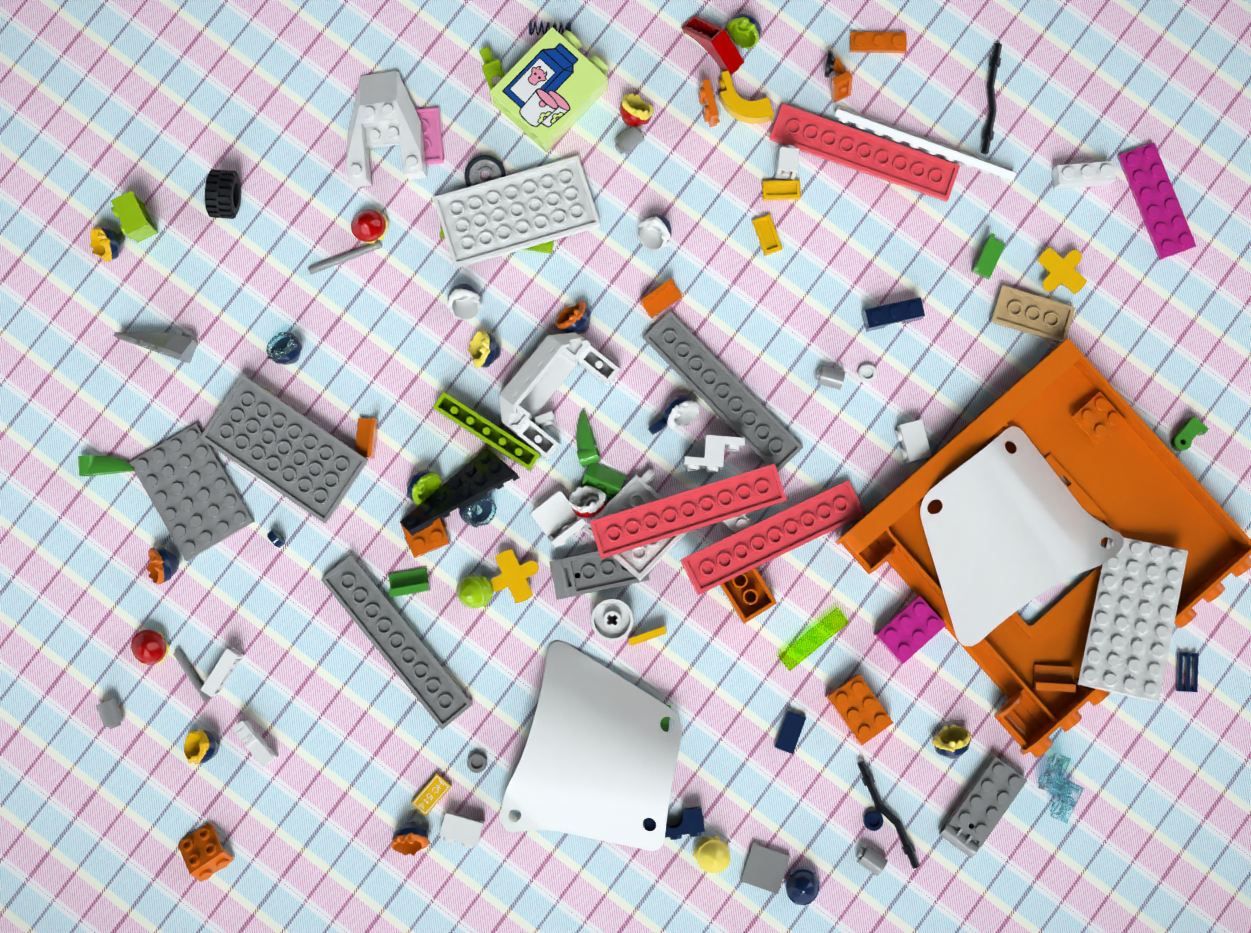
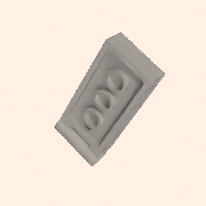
(594, 572)
(982, 806)

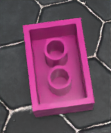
(910, 629)

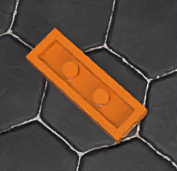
(878, 42)

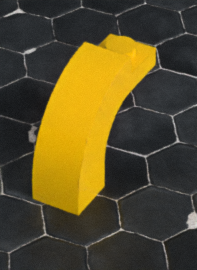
(743, 110)

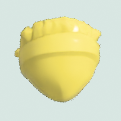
(712, 854)

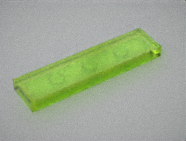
(813, 639)

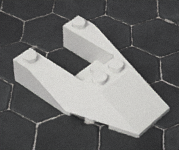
(383, 118)

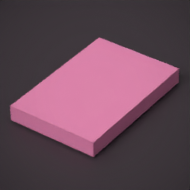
(431, 135)

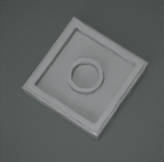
(765, 868)

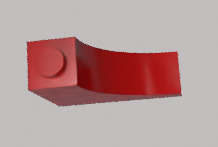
(715, 42)

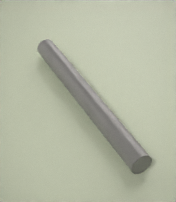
(344, 257)

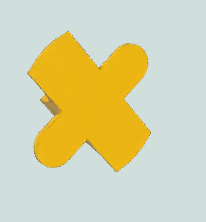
(1061, 270)
(514, 576)

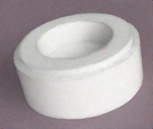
(867, 373)

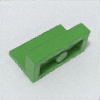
(988, 257)
(604, 479)
(408, 582)

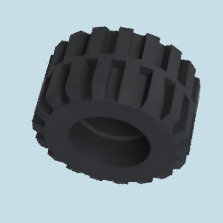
(222, 194)

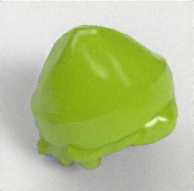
(474, 591)

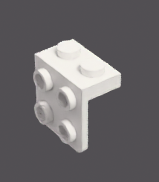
(557, 519)

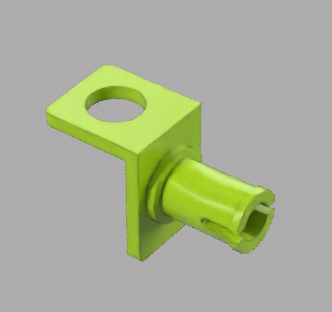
(491, 66)

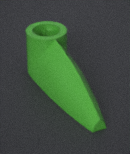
(586, 444)
(102, 465)

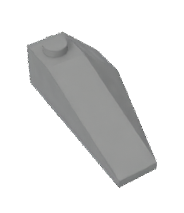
(169, 344)

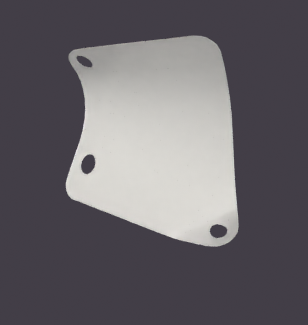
(1007, 535)
(594, 756)

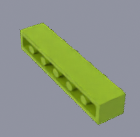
(487, 432)

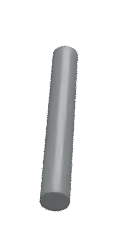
(191, 674)

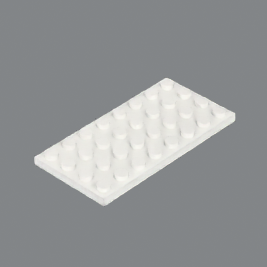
(516, 212)
(1133, 620)

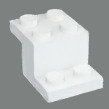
(713, 453)

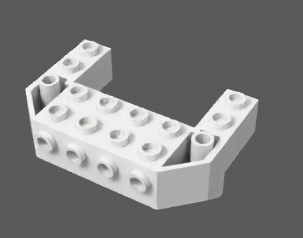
(539, 380)

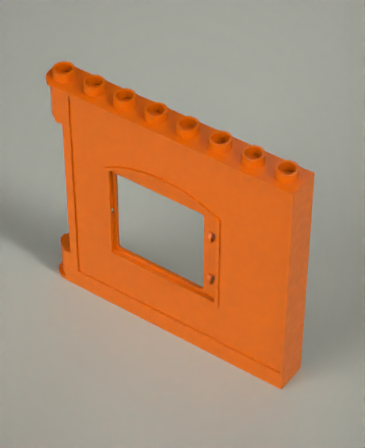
(1123, 481)

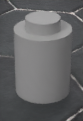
(628, 140)
(830, 377)
(110, 714)
(871, 860)

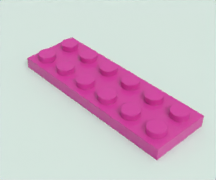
(1156, 201)

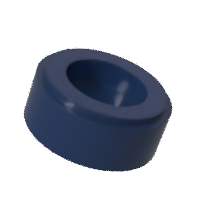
(659, 425)
(276, 538)
(873, 820)

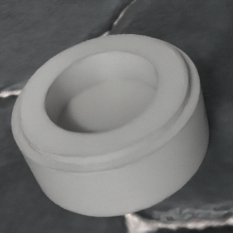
(477, 762)

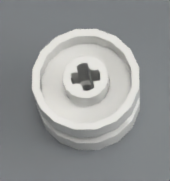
(608, 609)

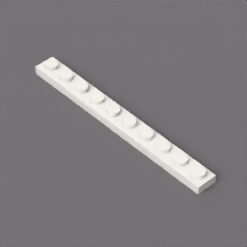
(932, 146)

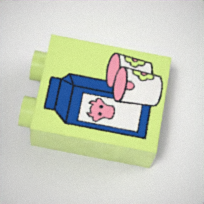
(550, 88)

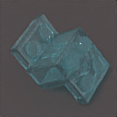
(1058, 786)

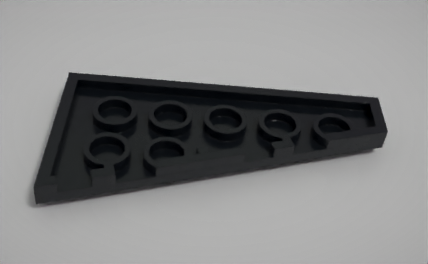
(461, 490)

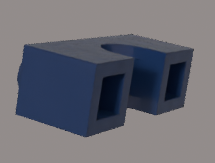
(897, 312)
(691, 824)

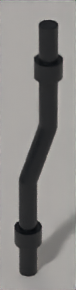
(994, 64)
(908, 848)

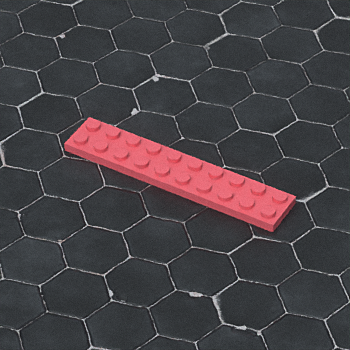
(865, 152)
(687, 511)
(772, 537)

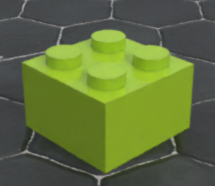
(133, 217)

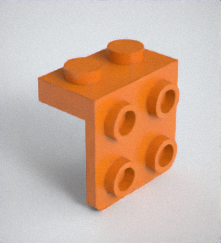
(204, 853)

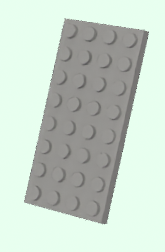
(284, 448)

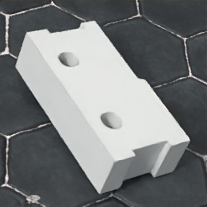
(221, 672)
(256, 744)

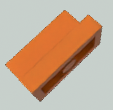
(661, 298)
(366, 437)
(1054, 678)

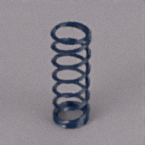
(568, 27)

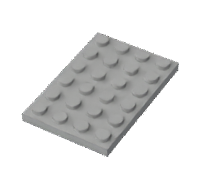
(191, 492)

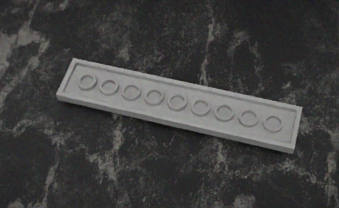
(722, 392)
(396, 642)

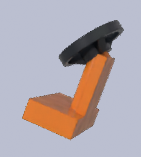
(842, 83)

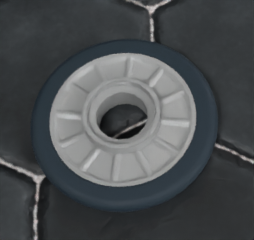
(482, 163)

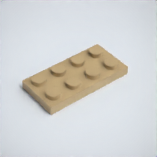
(1032, 314)

